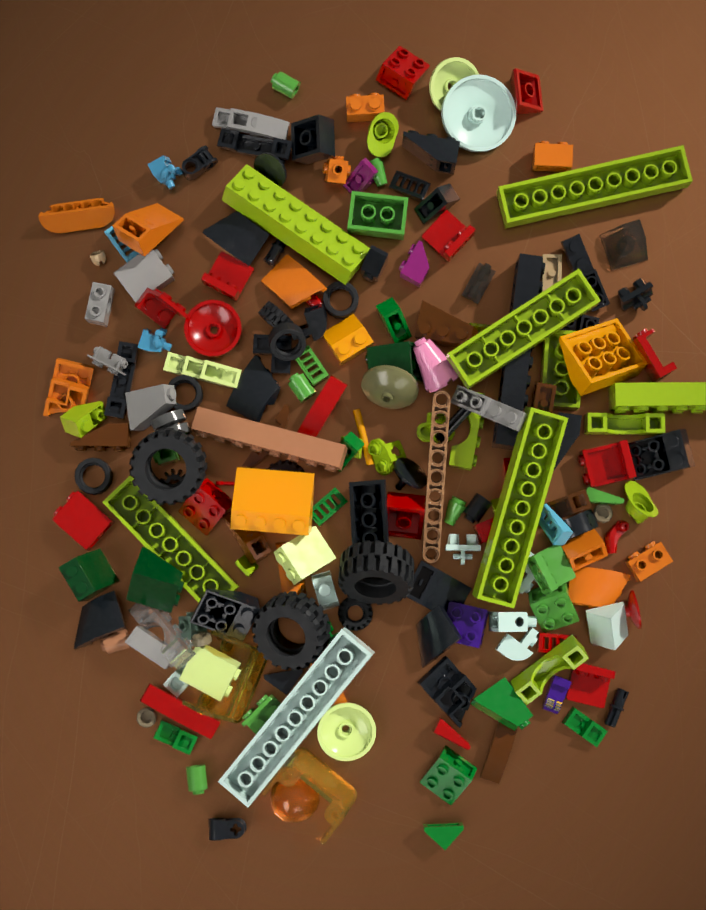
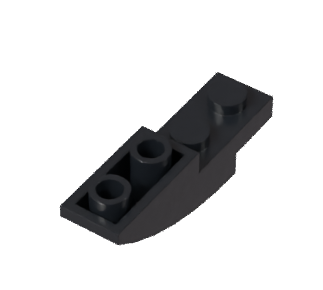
(578, 259)

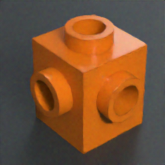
(343, 170)

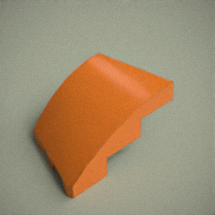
(292, 282)
(68, 386)
(596, 587)

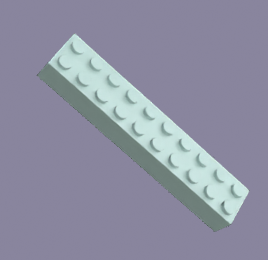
(296, 716)

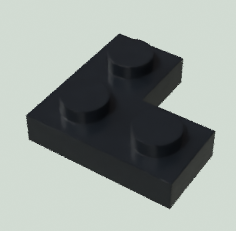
(262, 347)

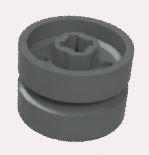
(172, 420)

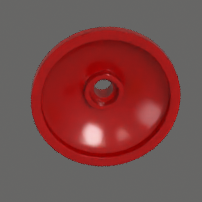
(211, 315)

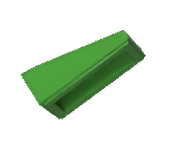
(318, 379)
(600, 497)

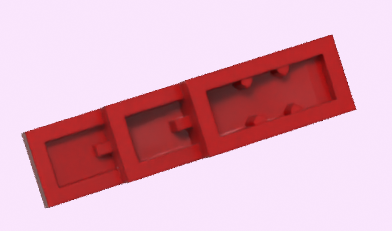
(323, 407)
(173, 708)

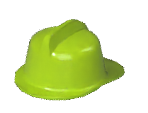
(382, 134)
(639, 502)

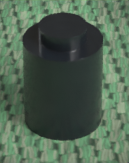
(476, 508)

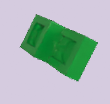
(584, 726)
(175, 736)

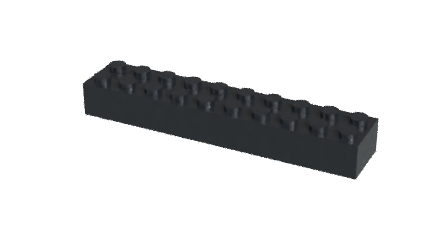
(515, 375)

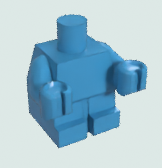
(164, 171)
(154, 342)

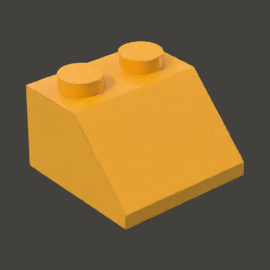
(348, 339)

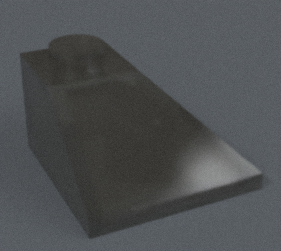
(625, 245)

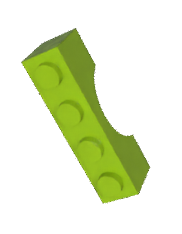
(624, 424)
(463, 455)
(531, 681)

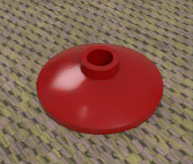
(632, 610)

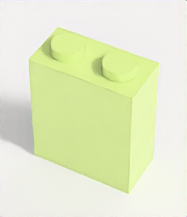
(304, 555)
(211, 672)

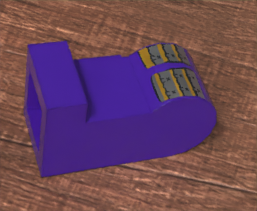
(555, 694)

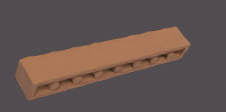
(269, 438)

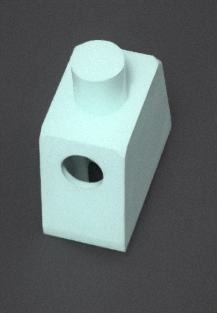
(325, 590)
(506, 621)

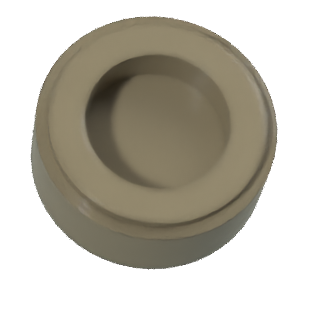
(603, 513)
(201, 639)
(146, 717)

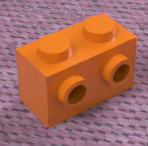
(364, 108)
(552, 157)
(585, 548)
(648, 561)

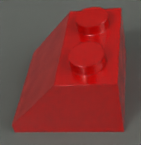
(405, 514)

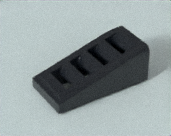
(419, 182)

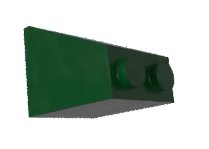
(396, 355)
(89, 575)
(155, 582)

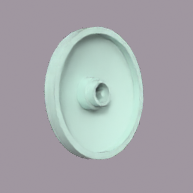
(478, 113)

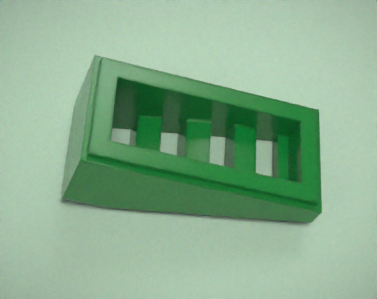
(353, 444)
(319, 522)

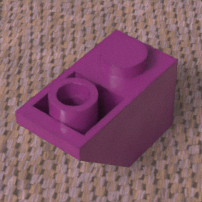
(416, 267)

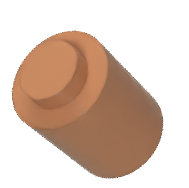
(115, 642)

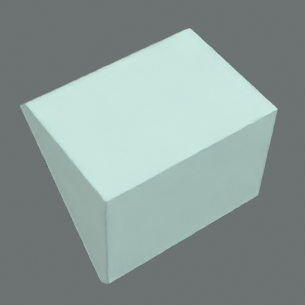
(607, 625)

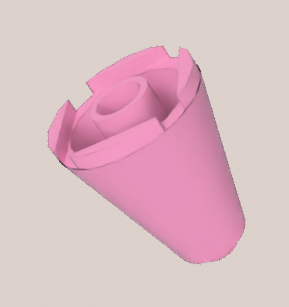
(433, 365)

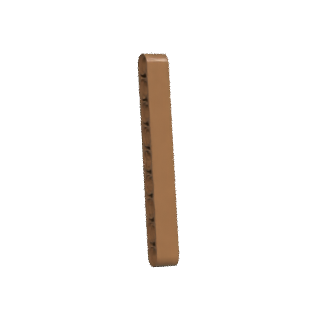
(437, 505)

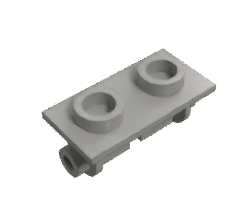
(115, 364)

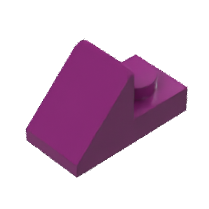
(361, 177)

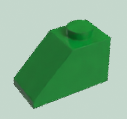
(393, 320)

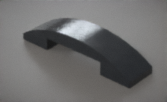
(252, 145)
(116, 402)

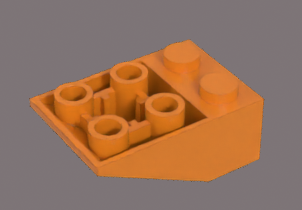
(146, 227)

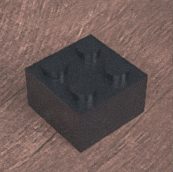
(313, 139)

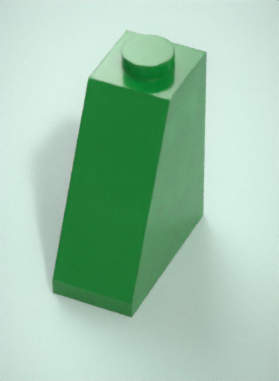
(504, 705)

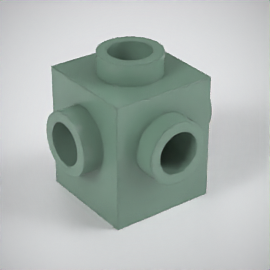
(188, 628)

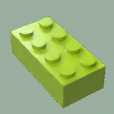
(555, 372)

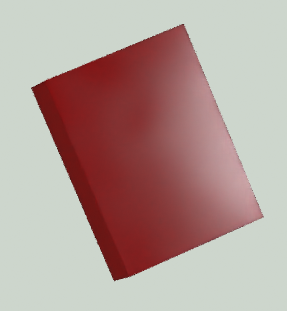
(526, 92)

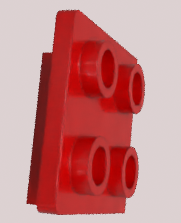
(401, 72)
(448, 235)
(228, 276)
(159, 307)
(206, 506)
(589, 685)

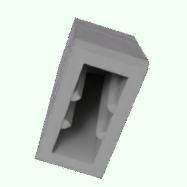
(148, 404)
(148, 645)

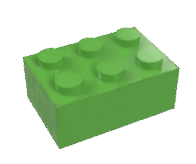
(377, 215)

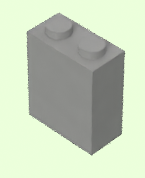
(144, 273)

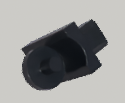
(638, 297)

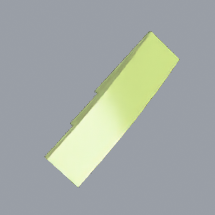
(202, 370)

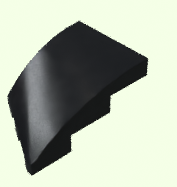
(238, 236)
(254, 391)
(99, 620)
(435, 635)
(449, 689)

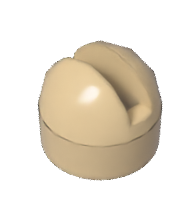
(98, 256)

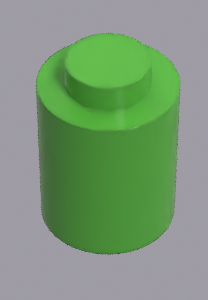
(285, 84)
(301, 387)
(196, 779)

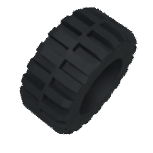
(145, 477)
(376, 572)
(276, 646)

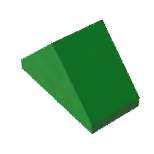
(443, 833)

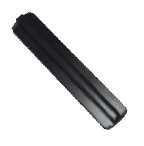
(454, 422)

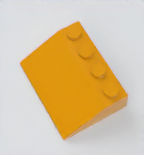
(600, 356)
(273, 501)

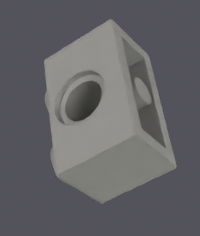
(99, 304)

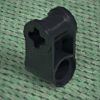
(201, 160)
(222, 828)

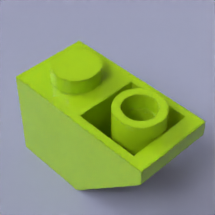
(83, 418)

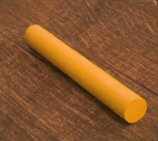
(362, 435)

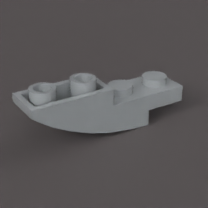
(251, 123)
(488, 408)

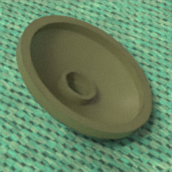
(390, 387)

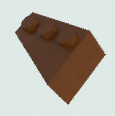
(442, 327)

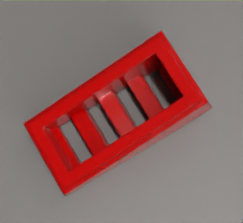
(541, 641)
(447, 732)

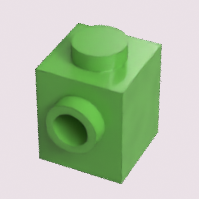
(165, 457)

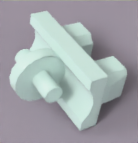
(471, 545)

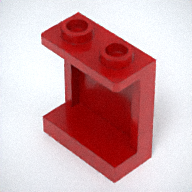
(654, 367)
(607, 464)
(82, 520)

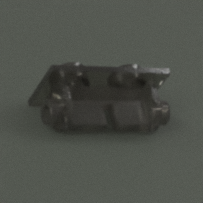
(478, 282)

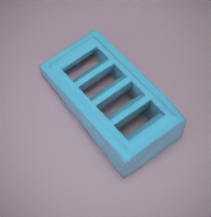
(108, 232)
(563, 531)

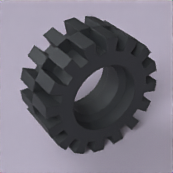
(273, 315)
(350, 624)

